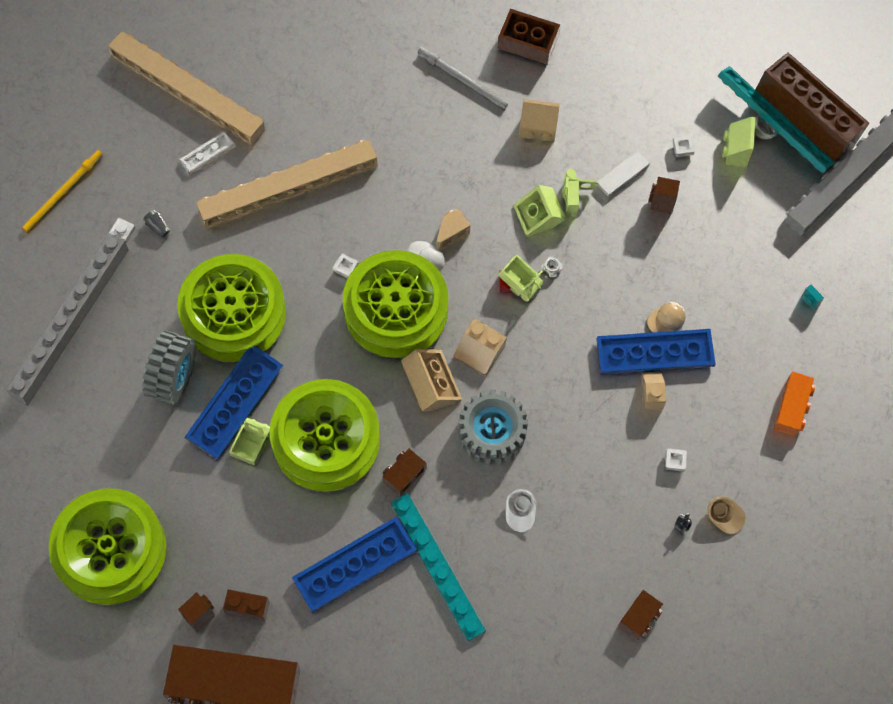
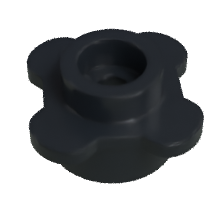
(683, 523)

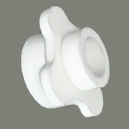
(551, 261)

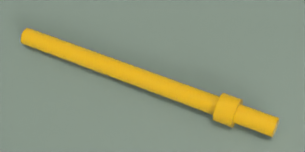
(86, 166)

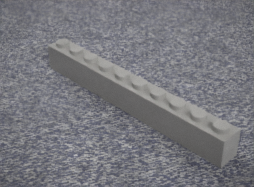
(842, 178)
(67, 319)

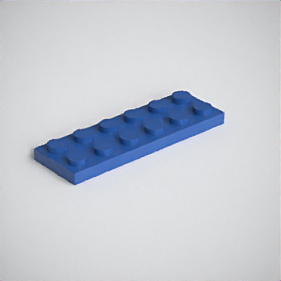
(655, 351)
(233, 401)
(354, 564)

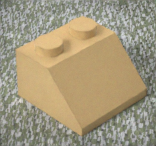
(539, 120)
(480, 347)

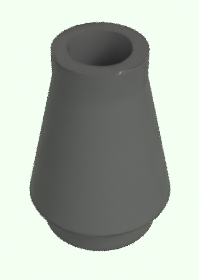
(156, 223)

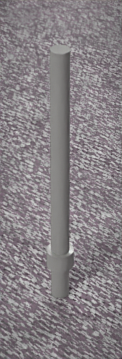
(435, 60)

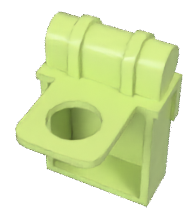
(571, 191)
(521, 278)
(250, 441)

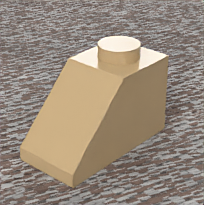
(452, 228)
(653, 390)

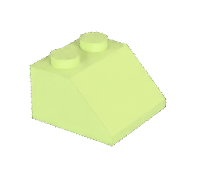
(739, 142)
(539, 210)

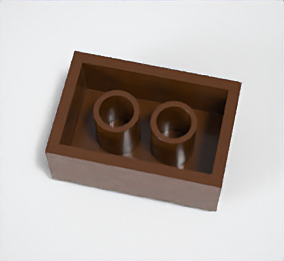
(528, 36)

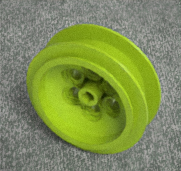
(395, 335)
(231, 338)
(305, 408)
(107, 511)

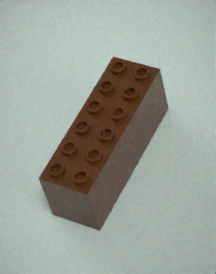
(812, 106)
(228, 678)

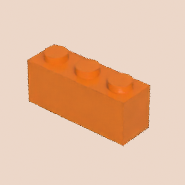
(794, 404)

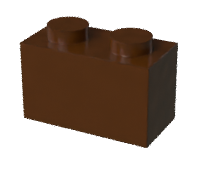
(664, 195)
(404, 471)
(246, 605)
(197, 611)
(640, 615)

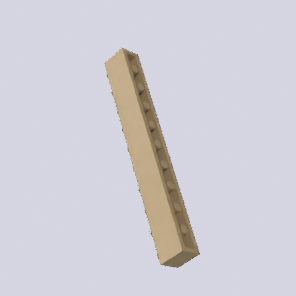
(187, 88)
(287, 183)

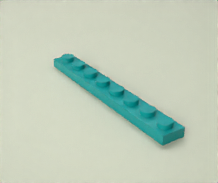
(776, 119)
(438, 567)

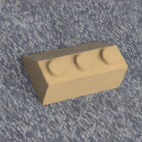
(431, 379)

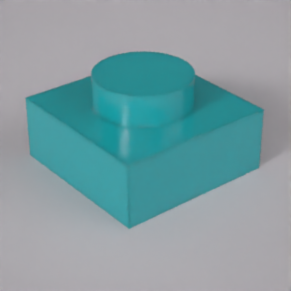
(812, 297)

